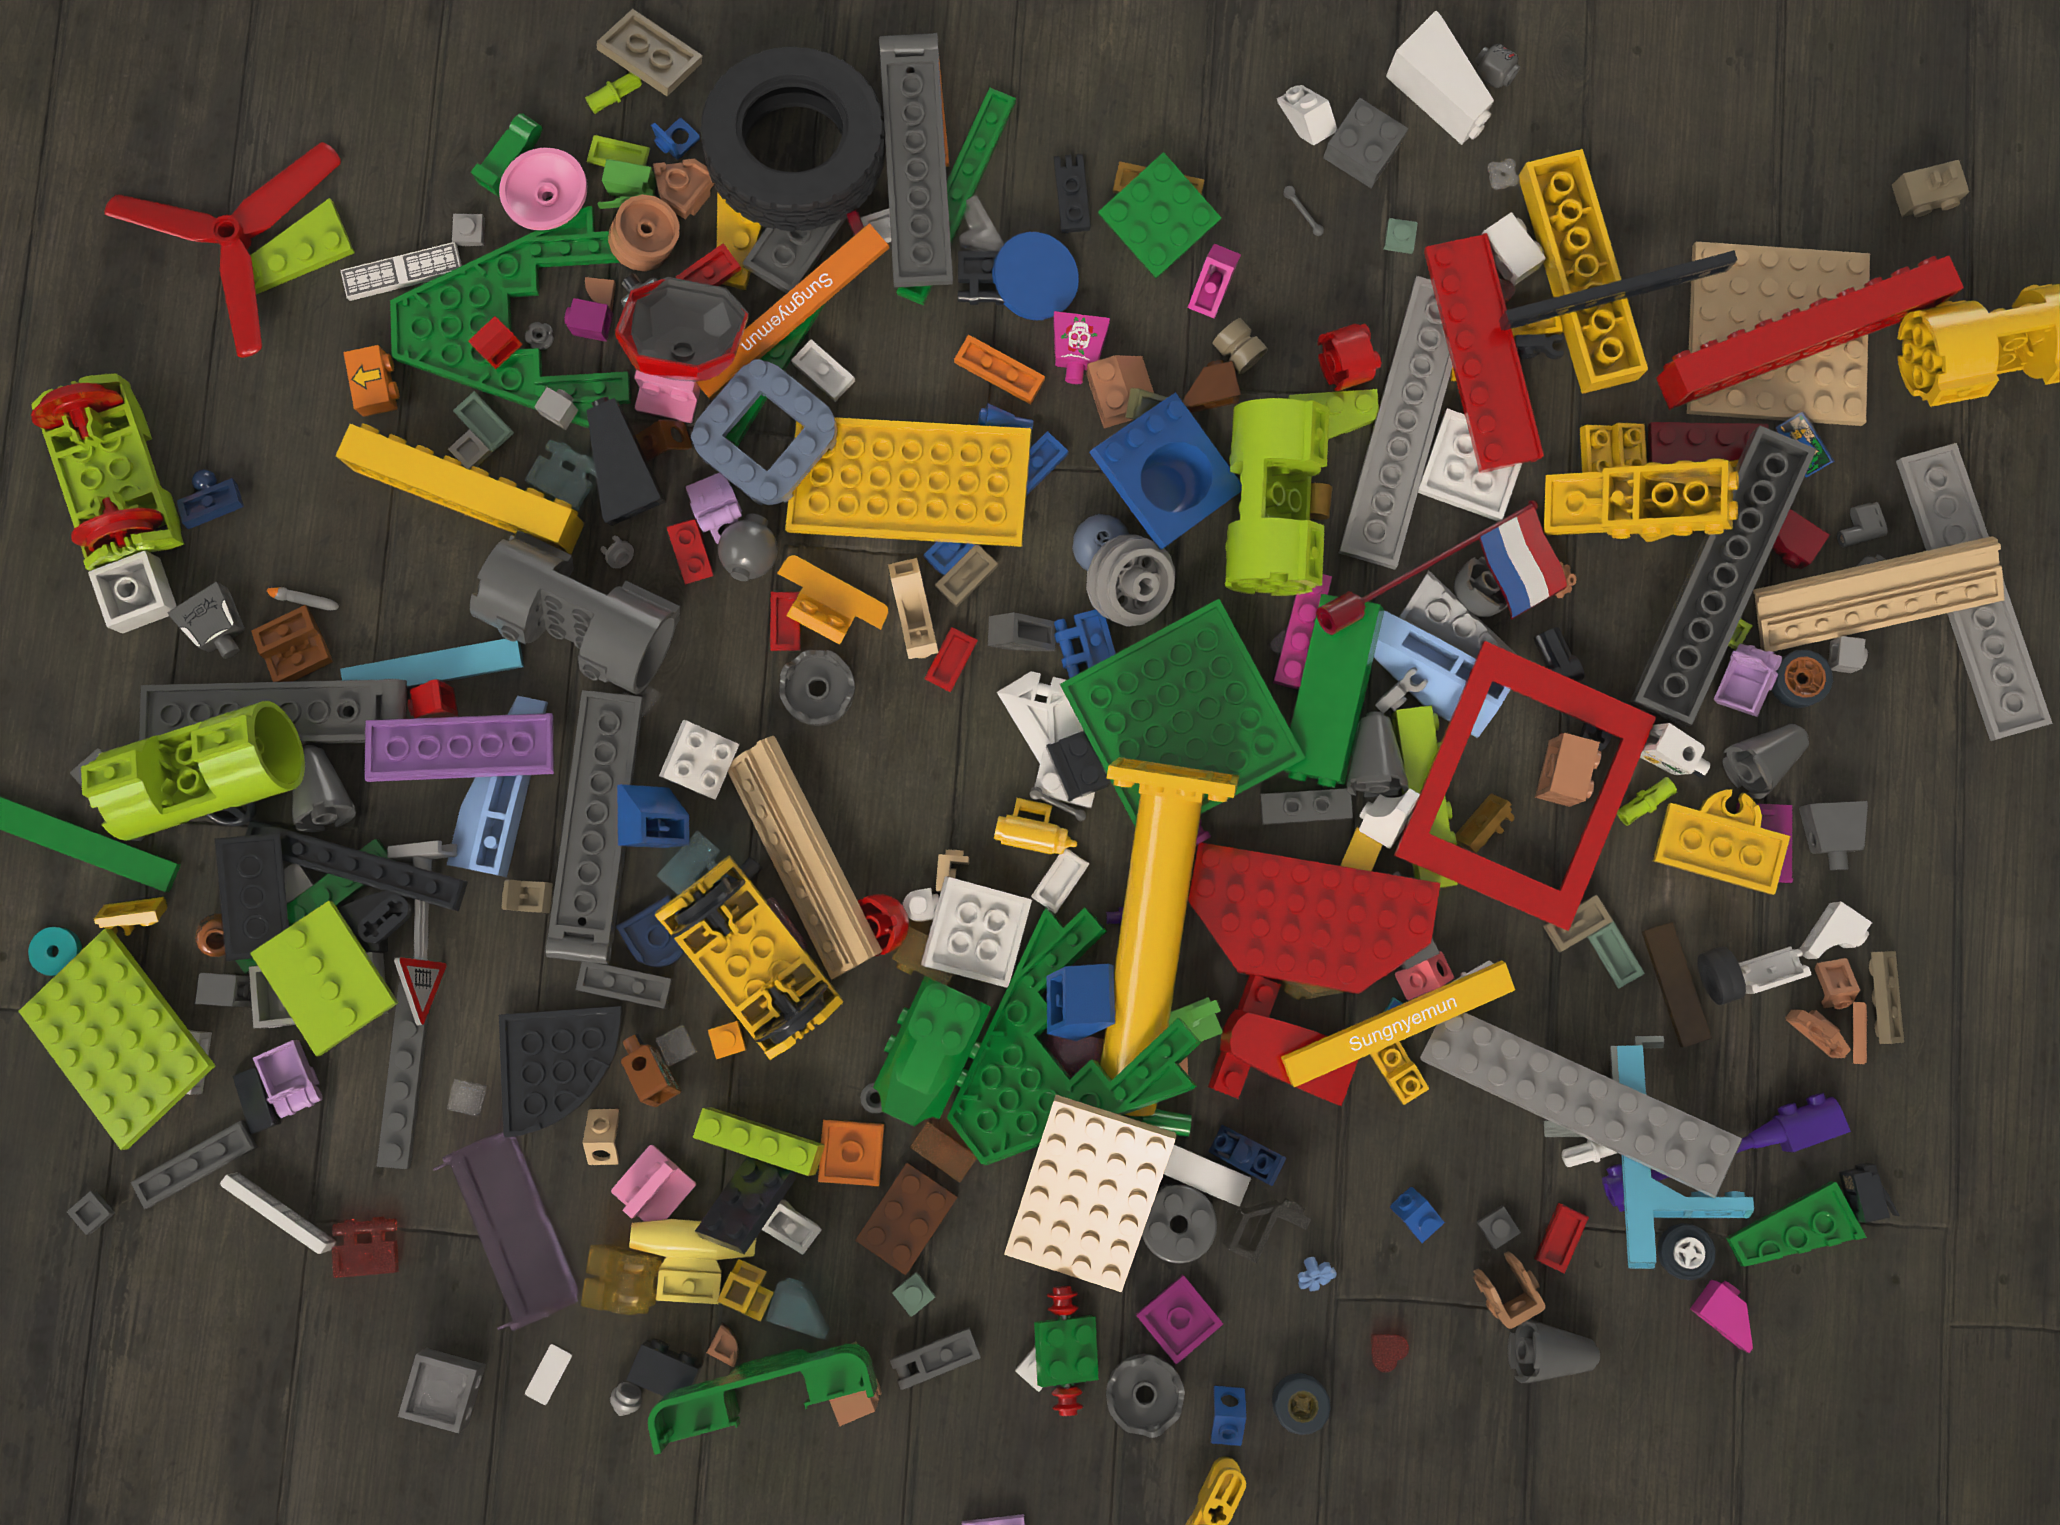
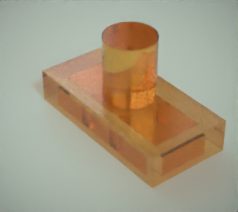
(943, 1151)

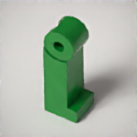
(516, 140)

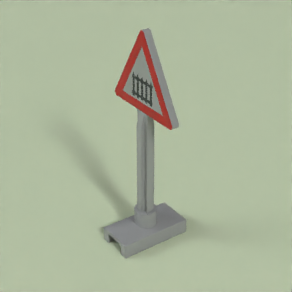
(418, 975)

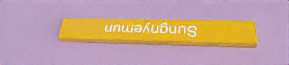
(1398, 1023)

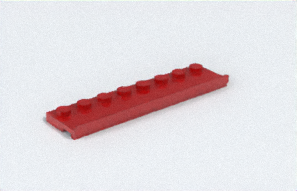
(1483, 354)

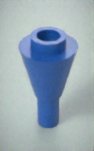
(997, 417)

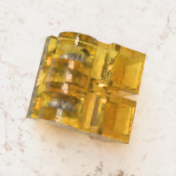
(623, 1280)

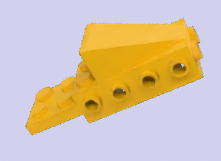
(1643, 500)

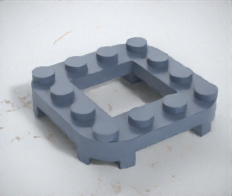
(796, 461)

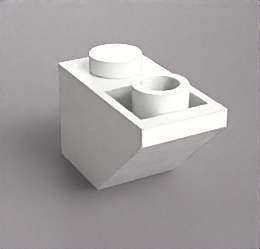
(1308, 114)

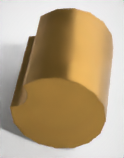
(1320, 501)

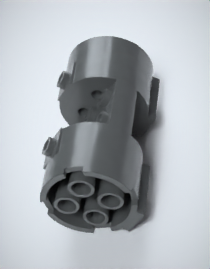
(530, 591)

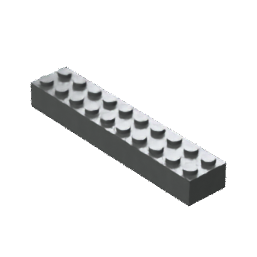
(1722, 579)

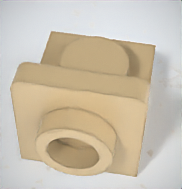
(944, 865)

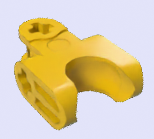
(1223, 1488)

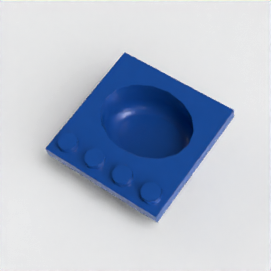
(1167, 470)

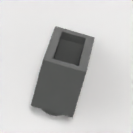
(1021, 632)

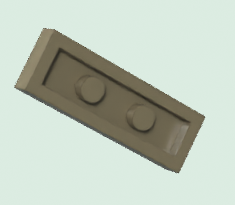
(1886, 997)

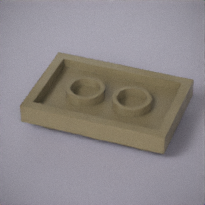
(649, 52)

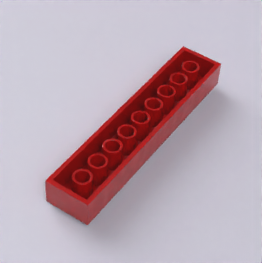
(1807, 331)

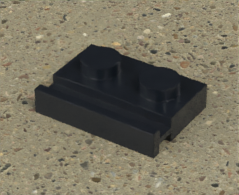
(1077, 766)

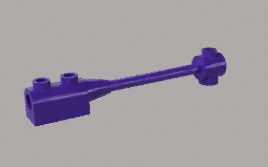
(1793, 1129)

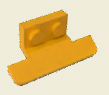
(828, 602)

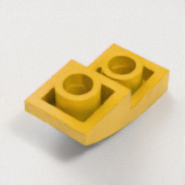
(1361, 852)
(1400, 1072)

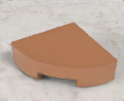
(601, 290)
(724, 1346)

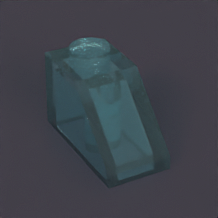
(797, 1309)

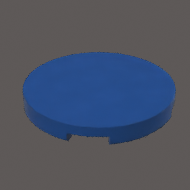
(1035, 275)

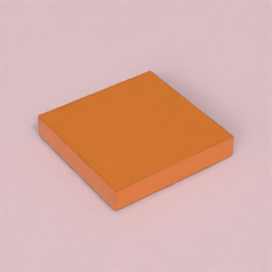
(851, 1152)

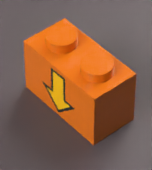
(371, 380)

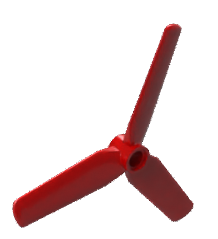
(250, 218)

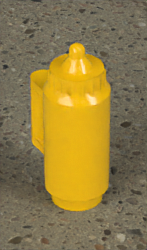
(1031, 833)

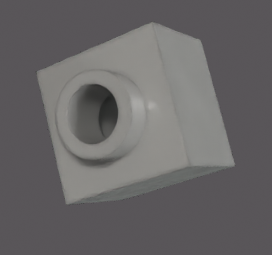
(557, 407)
(1847, 654)

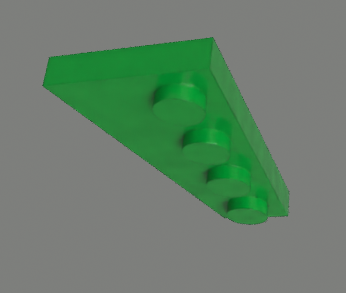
(1803, 1225)

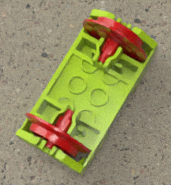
(106, 469)

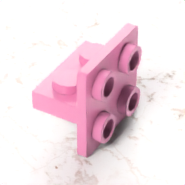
(666, 397)
(653, 1186)

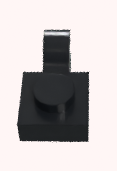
(1531, 345)

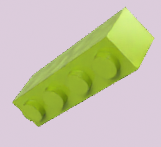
(759, 1141)

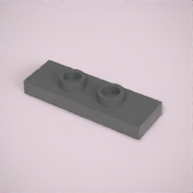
(1305, 806)

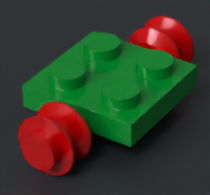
(1065, 1351)

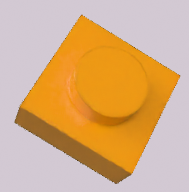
(727, 1040)

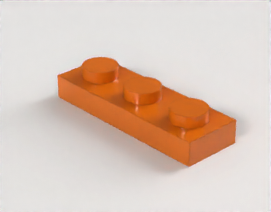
(999, 369)

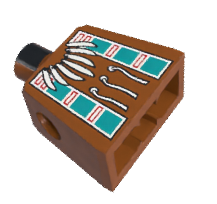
(655, 1081)

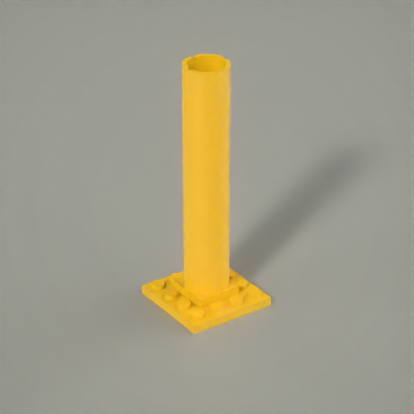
(1155, 901)

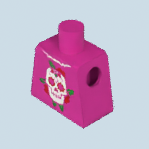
(1078, 342)

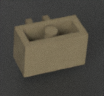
(1930, 189)

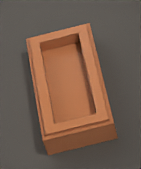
(1859, 1033)

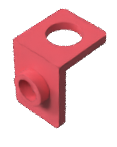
(1424, 977)

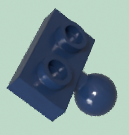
(211, 500)

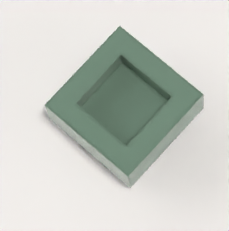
(1400, 235)
(913, 1294)

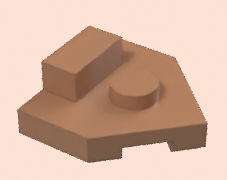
(683, 185)
(1820, 1032)

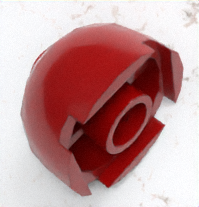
(887, 920)

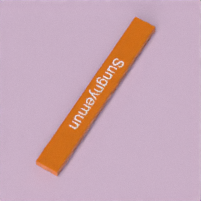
(801, 303)

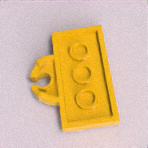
(1723, 843)

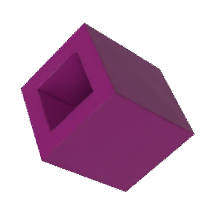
(589, 319)

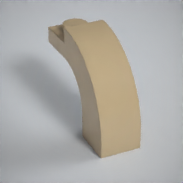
(913, 609)

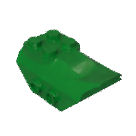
(929, 1052)

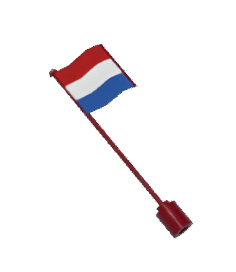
(1514, 554)

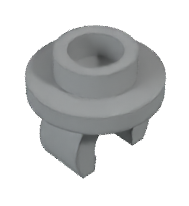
(619, 553)

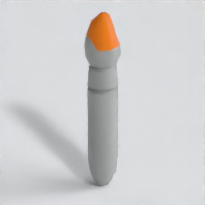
(283, 593)

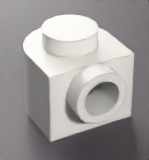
(921, 904)

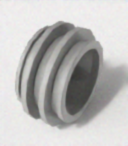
(1144, 588)

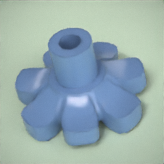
(1315, 1274)

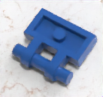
(1094, 639)

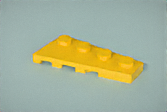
(739, 238)

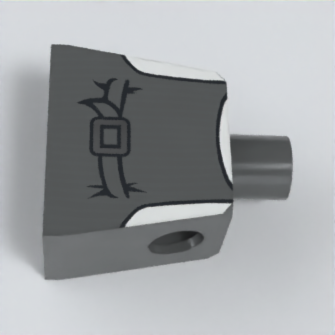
(210, 620)

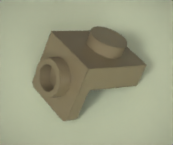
(527, 896)

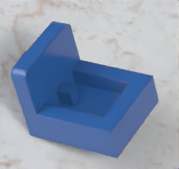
(1417, 1214)

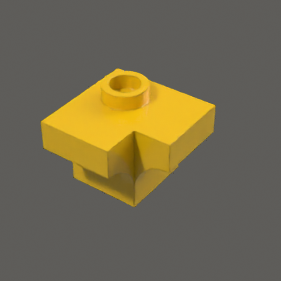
(744, 1291)

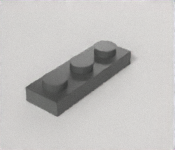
(624, 984)

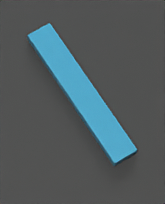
(443, 664)

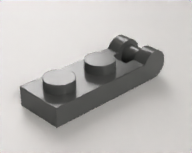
(936, 1358)

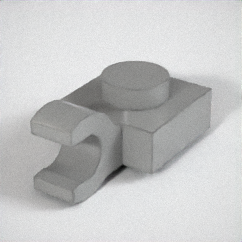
(1395, 696)

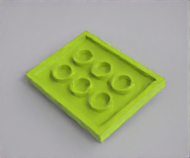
(324, 978)

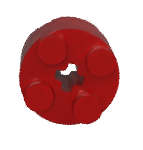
(1348, 356)

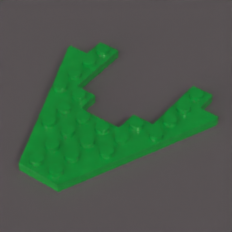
(440, 317)
(1017, 1077)

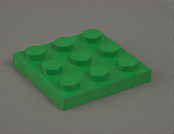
(1159, 215)

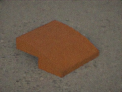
(292, 645)

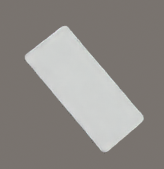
(548, 1374)

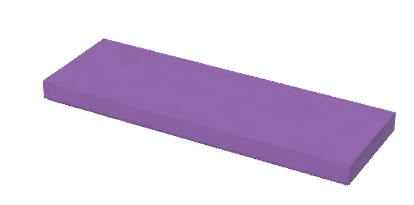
(459, 747)

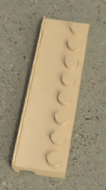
(1879, 594)
(803, 857)

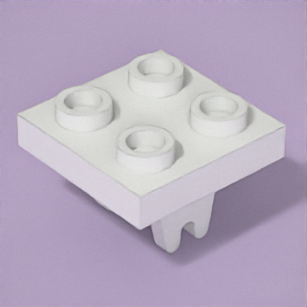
(699, 759)

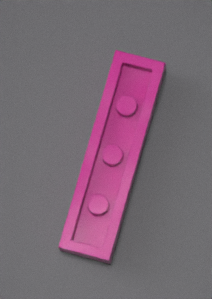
(1298, 636)

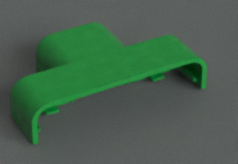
(714, 1402)

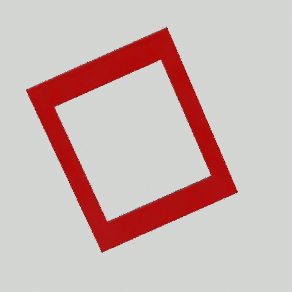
(1484, 875)

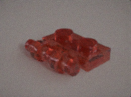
(364, 1258)

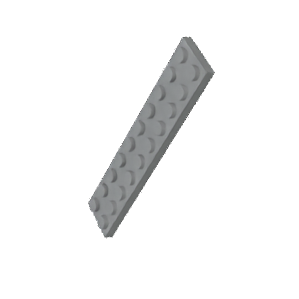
(1400, 434)
(1986, 633)
(1584, 1102)

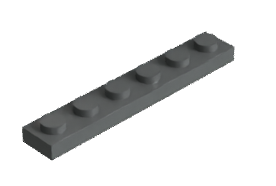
(402, 1087)

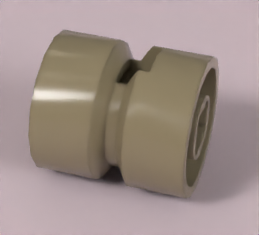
(1242, 348)

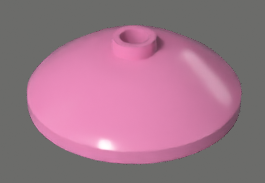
(536, 177)

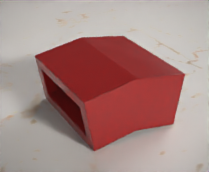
(495, 342)

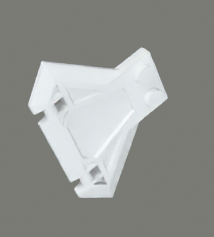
(1043, 725)

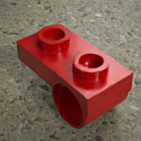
(690, 550)

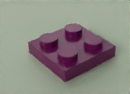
(1179, 1319)

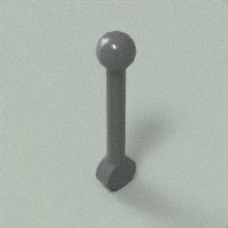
(1289, 193)
(1036, 793)

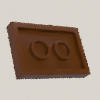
(906, 1218)

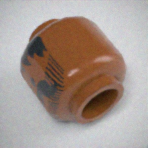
(207, 937)

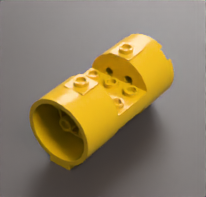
(1961, 348)

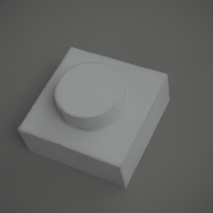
(468, 229)

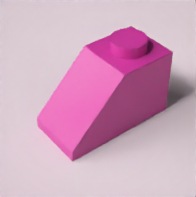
(1214, 280)
(1725, 1313)

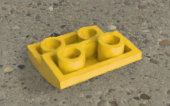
(1612, 446)

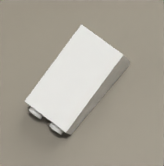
(1441, 80)

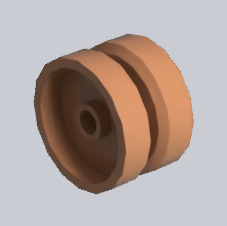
(643, 233)

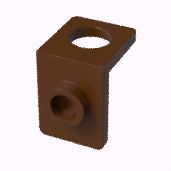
(658, 438)

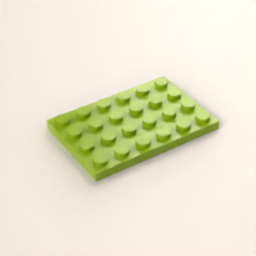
(116, 1039)

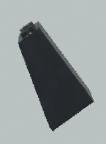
(620, 465)

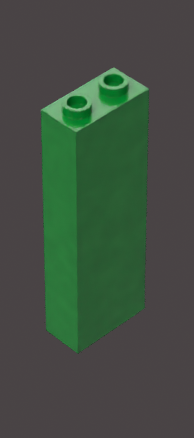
(1333, 696)

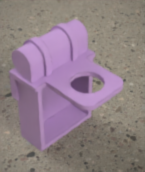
(713, 503)
(1748, 679)
(288, 1078)

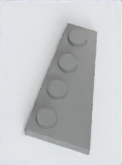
(1443, 615)

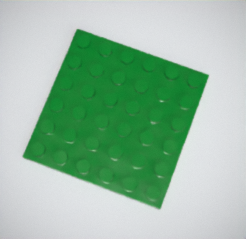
(1184, 702)

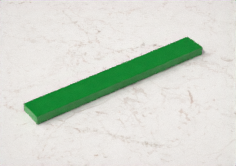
(970, 168)
(87, 845)

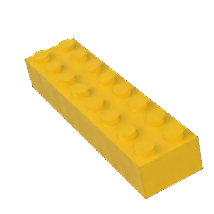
(1578, 258)
(459, 488)

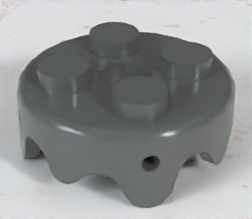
(811, 667)
(1200, 1230)
(1148, 1417)

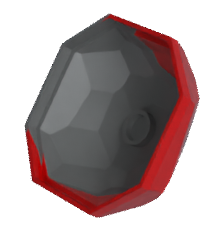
(681, 329)

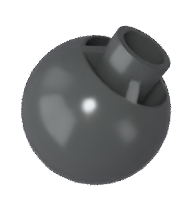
(748, 548)

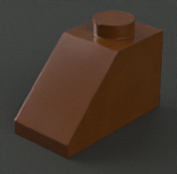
(1213, 388)

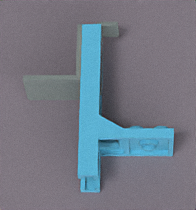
(1642, 1194)

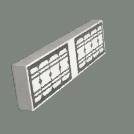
(400, 271)
(277, 1213)

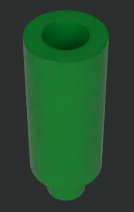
(1168, 1120)

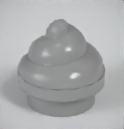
(626, 1398)

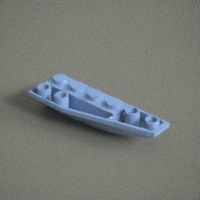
(1444, 666)
(492, 813)

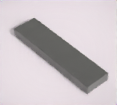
(194, 1164)

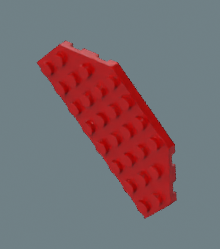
(1310, 917)

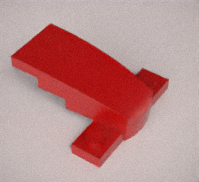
(1261, 1041)

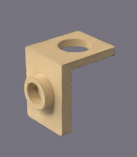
(601, 1135)

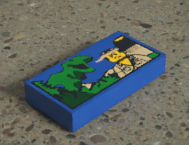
(1802, 430)

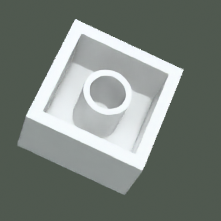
(132, 591)

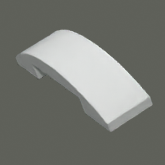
(1206, 1175)

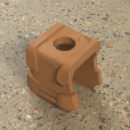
(1519, 1308)

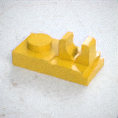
(130, 913)

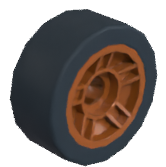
(1812, 669)

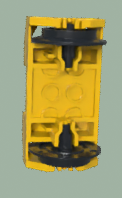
(750, 958)

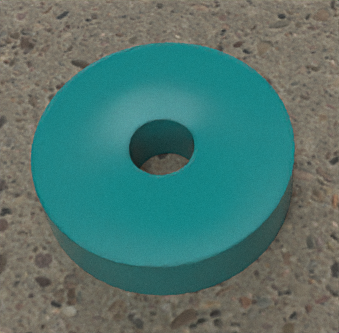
(42, 945)

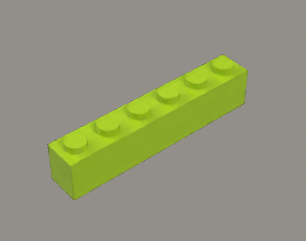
(1418, 746)

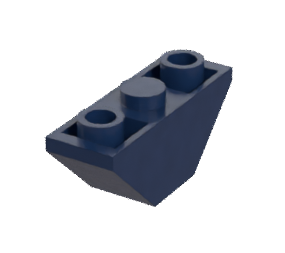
(1247, 1155)

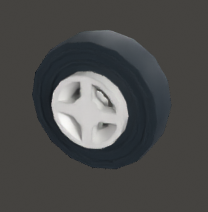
(1696, 1257)

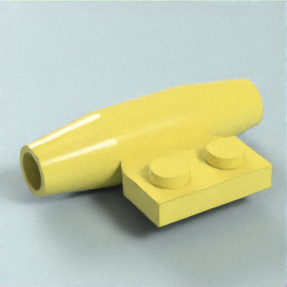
(690, 1263)

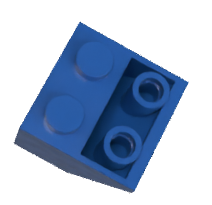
(651, 817)
(1080, 1000)

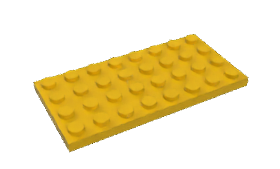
(917, 483)

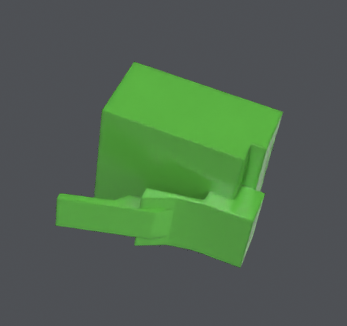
(626, 181)
(1199, 1018)

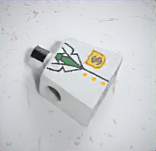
(1674, 751)

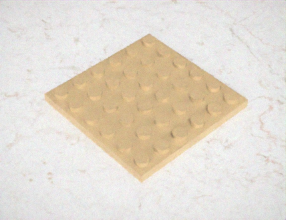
(1766, 286)

